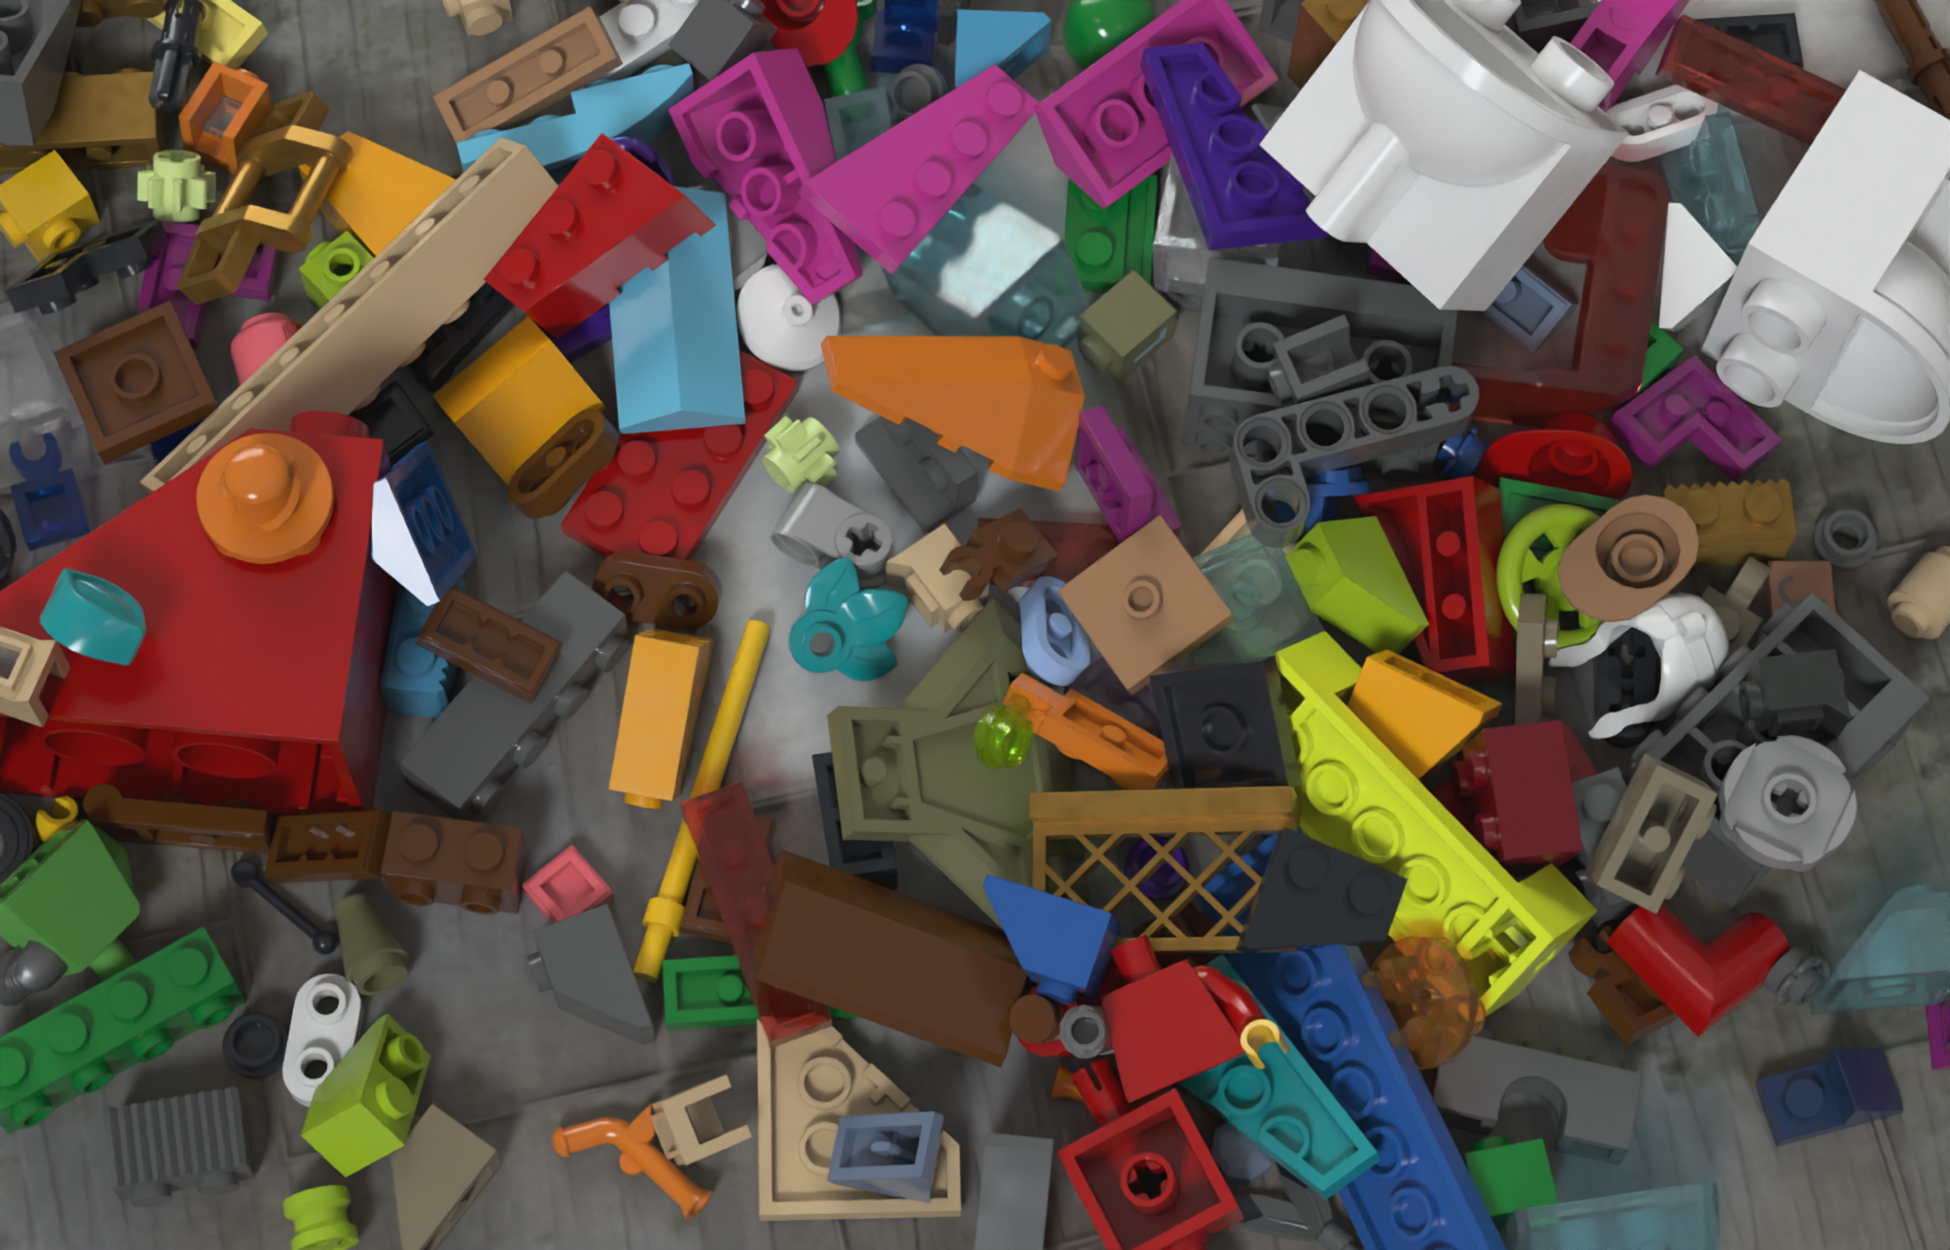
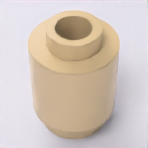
(1922, 598)

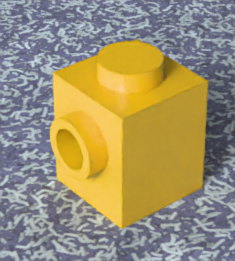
(45, 207)

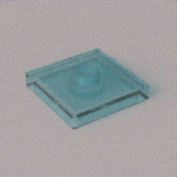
(1261, 596)

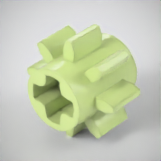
(176, 186)
(800, 453)

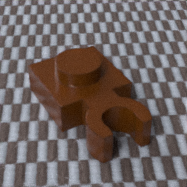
(1002, 550)
(1618, 991)

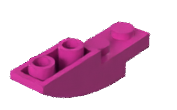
(1625, 36)

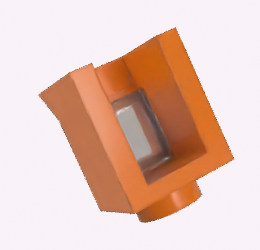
(223, 115)

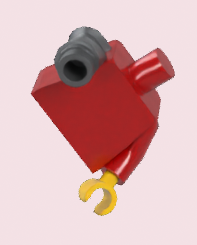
(1168, 1022)

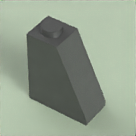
(1013, 1192)

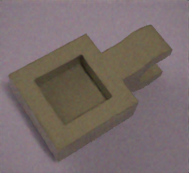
(1733, 607)

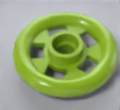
(1518, 564)

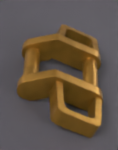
(281, 141)

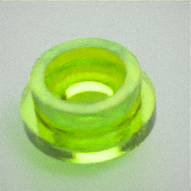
(1002, 737)

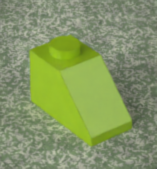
(1357, 583)

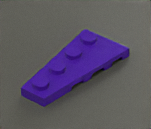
(1230, 179)

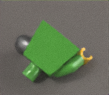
(65, 906)

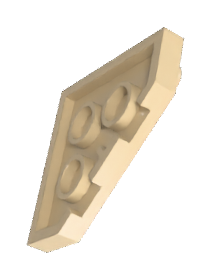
(800, 1104)

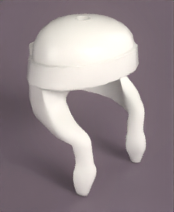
(1690, 649)

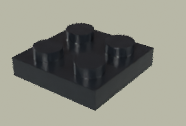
(1226, 725)

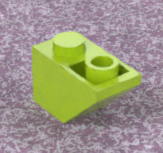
(368, 1098)

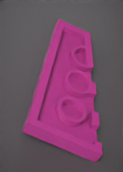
(916, 171)

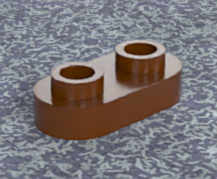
(563, 464)
(655, 587)

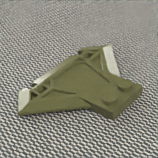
(919, 777)

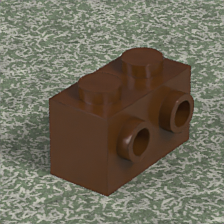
(454, 863)

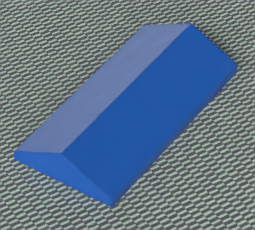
(419, 528)

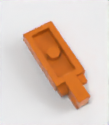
(1091, 734)

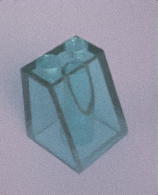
(991, 275)

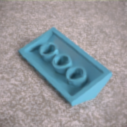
(680, 335)

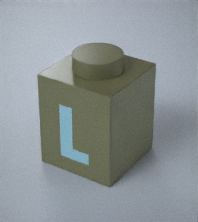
(1125, 327)

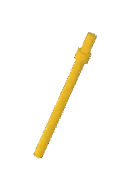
(665, 911)

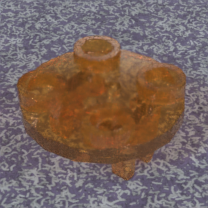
(1439, 1025)

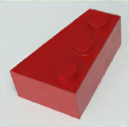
(593, 237)
(1449, 552)

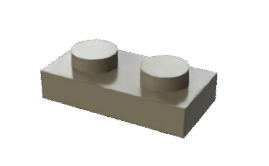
(1535, 641)

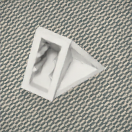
(1693, 271)

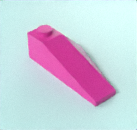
(760, 139)

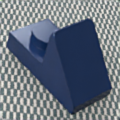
(1829, 1096)

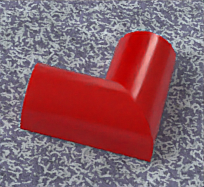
(1695, 978)

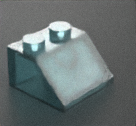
(1896, 959)

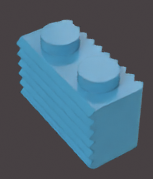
(411, 676)

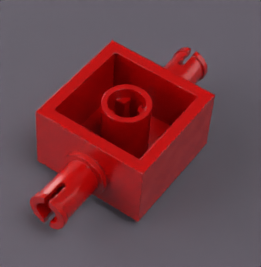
(1138, 1141)

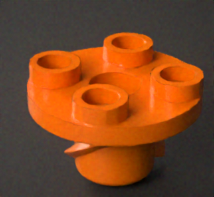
(265, 498)

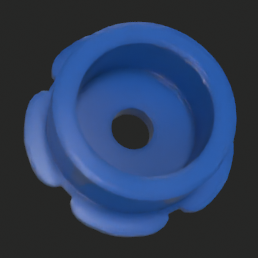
(1461, 454)

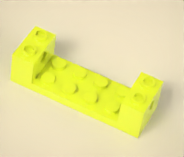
(1378, 811)

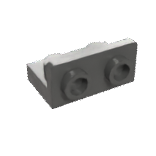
(921, 473)

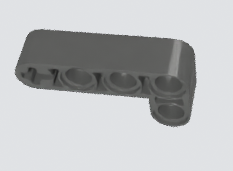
(1357, 443)

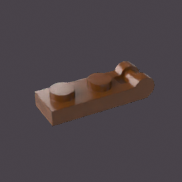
(180, 821)

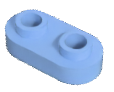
(1051, 635)

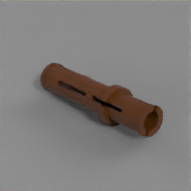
(1922, 51)

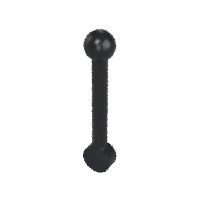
(246, 875)

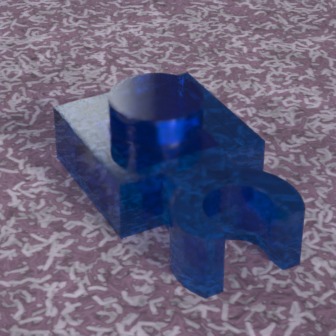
(50, 500)

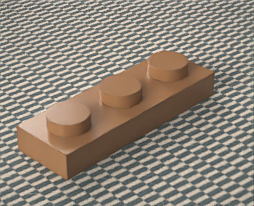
(530, 77)

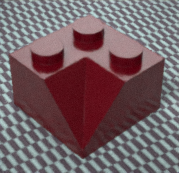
(1519, 795)

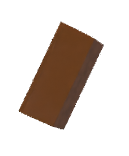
(889, 959)

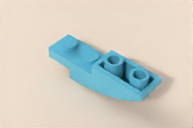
(605, 106)

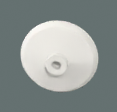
(782, 323)

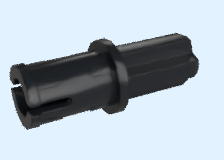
(176, 55)

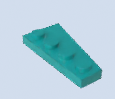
(1285, 1111)

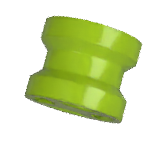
(321, 1219)

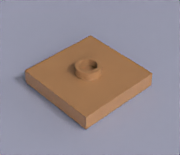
(1146, 604)

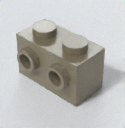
(1652, 834)

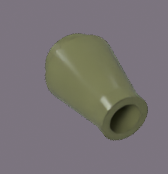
(369, 948)

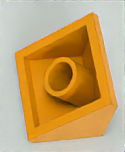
(515, 397)

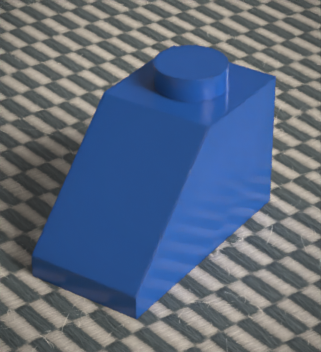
(1055, 939)

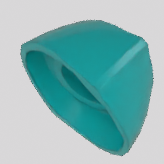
(94, 618)

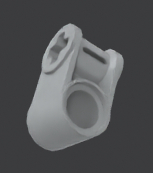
(826, 528)

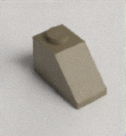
(438, 1178)

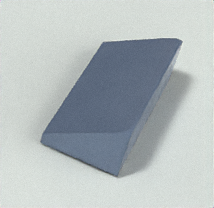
(1531, 308)

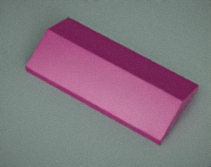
(1105, 119)

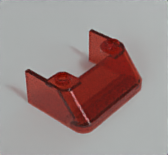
(1619, 235)

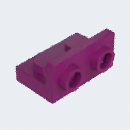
(1119, 477)

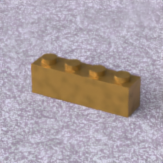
(97, 125)

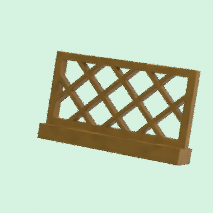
(1162, 814)

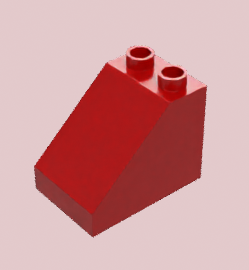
(246, 669)

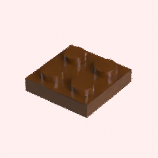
(136, 382)

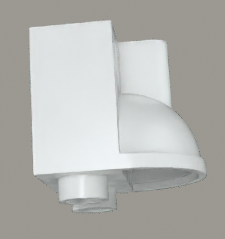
(1446, 142)
(1851, 277)

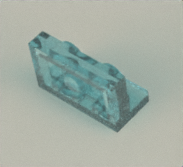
(1713, 184)

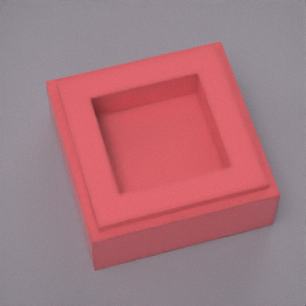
(567, 887)

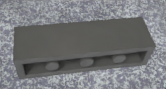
(492, 732)

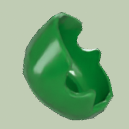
(1099, 26)

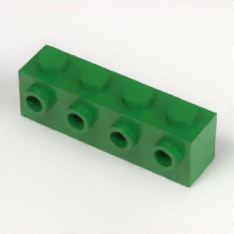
(113, 1028)

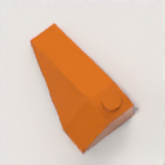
(989, 393)

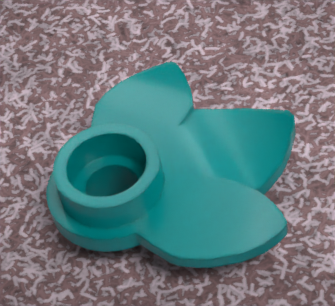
(854, 618)

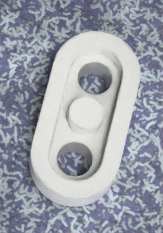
(1659, 122)
(319, 1035)

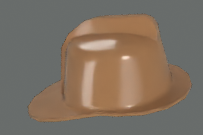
(1629, 558)

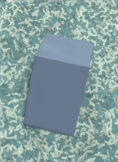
(888, 1153)

